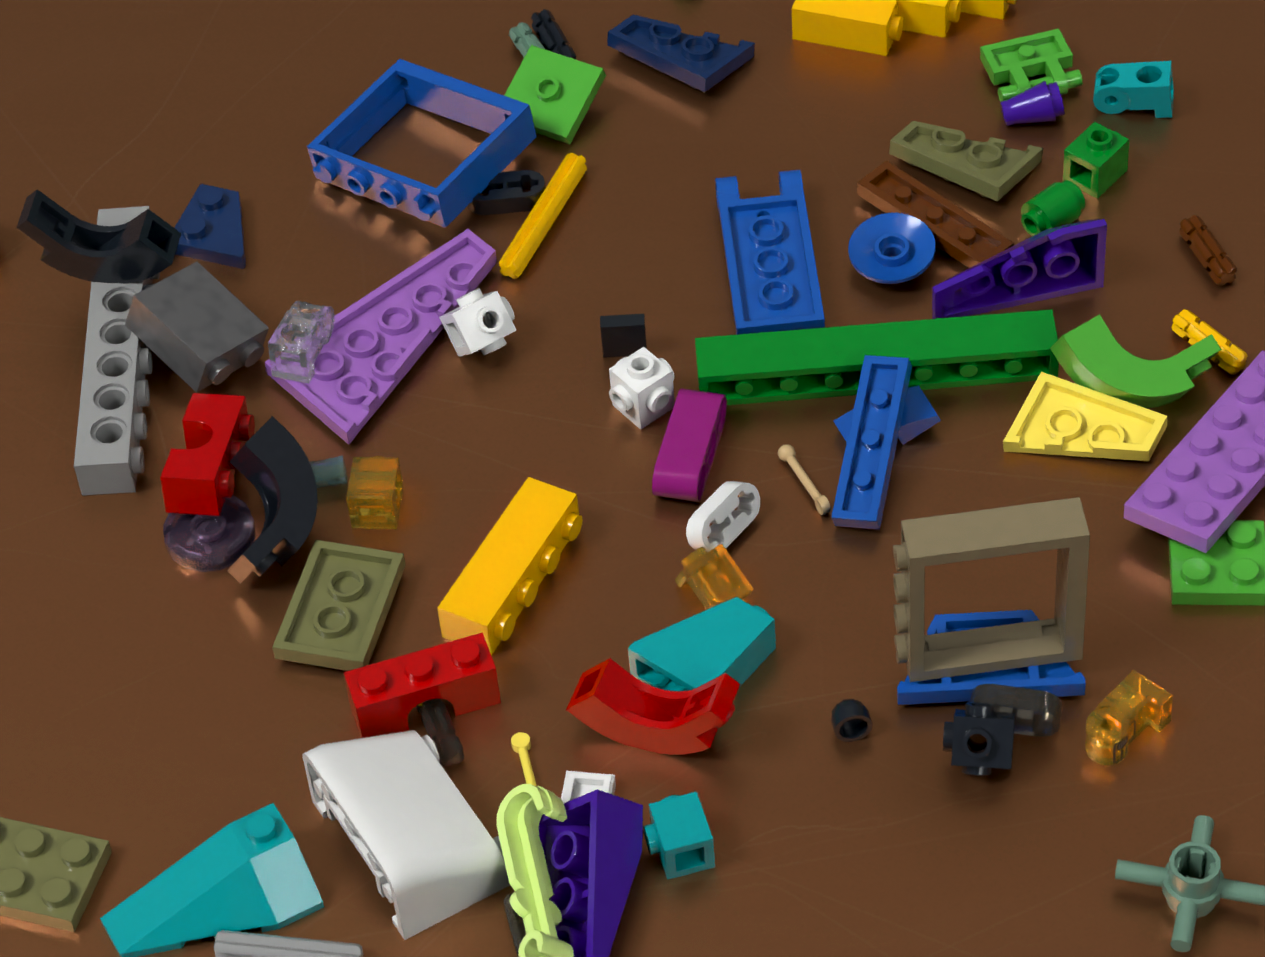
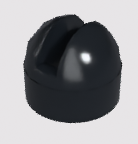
(851, 720)

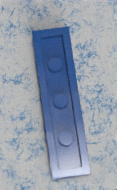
(871, 442)

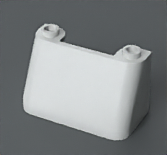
(407, 825)

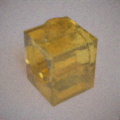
(375, 492)

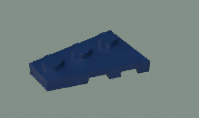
(689, 58)

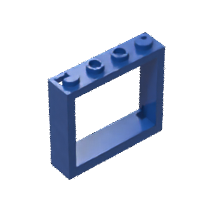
(407, 83)

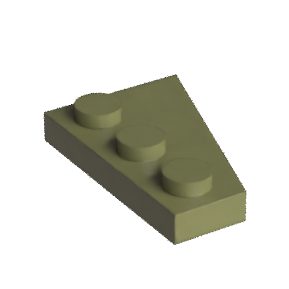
(976, 165)

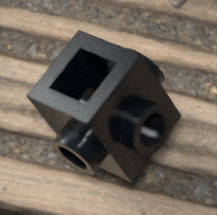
(983, 720)

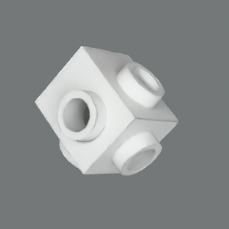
(479, 322)
(642, 387)

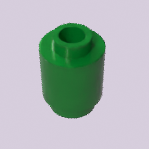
(1052, 207)

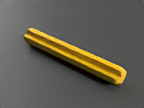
(542, 216)

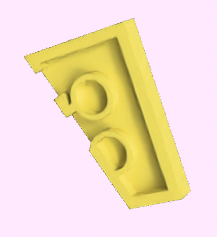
(1083, 423)

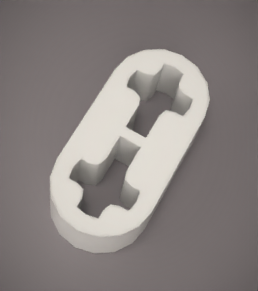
(720, 511)

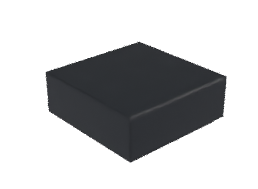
(622, 334)

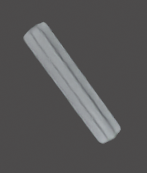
(263, 945)

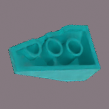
(231, 882)

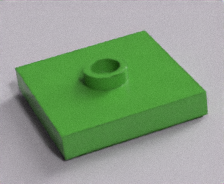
(556, 90)

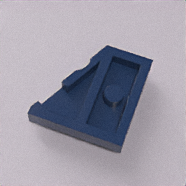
(213, 227)

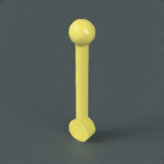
(521, 744)

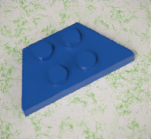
(1051, 678)

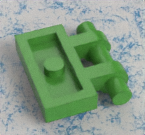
(1028, 57)

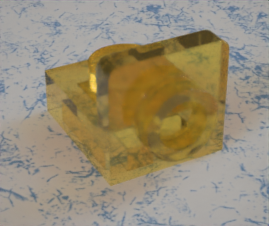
(713, 576)

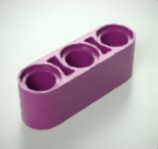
(689, 445)

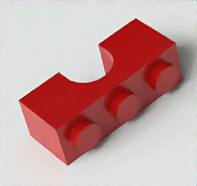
(201, 475)
(453, 671)

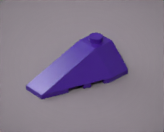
(1034, 270)
(592, 867)

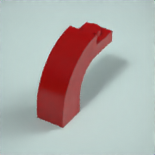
(651, 717)

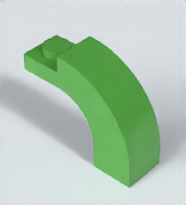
(1100, 363)

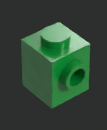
(1096, 159)

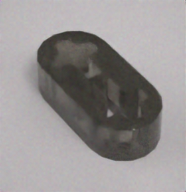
(1035, 711)

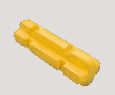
(1231, 357)

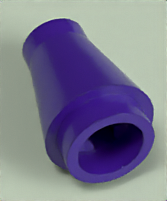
(1034, 105)

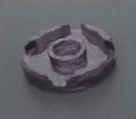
(210, 541)

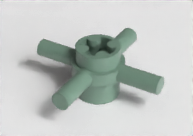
(1191, 882)

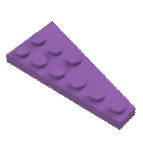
(387, 334)

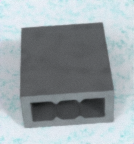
(197, 327)

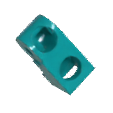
(1135, 88)

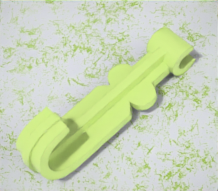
(527, 867)

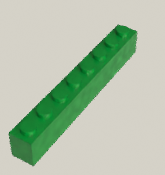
(831, 359)

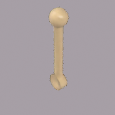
(787, 454)

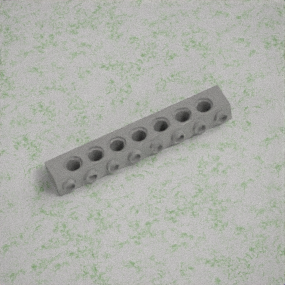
(112, 385)

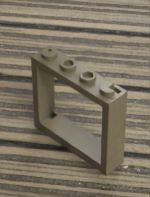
(981, 536)

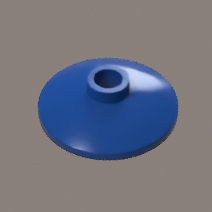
(891, 235)

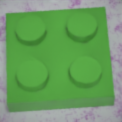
(1225, 574)

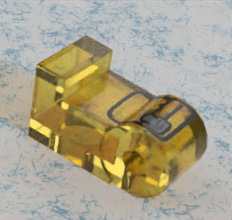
(1124, 716)

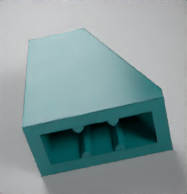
(694, 651)

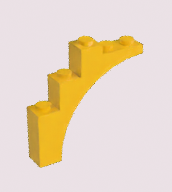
(874, 24)

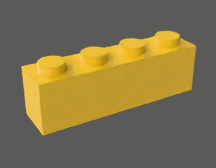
(511, 564)

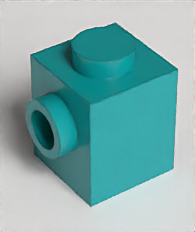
(680, 835)

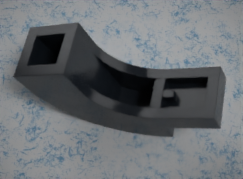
(95, 251)
(288, 492)

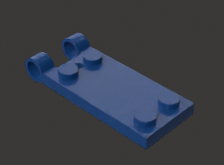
(770, 257)

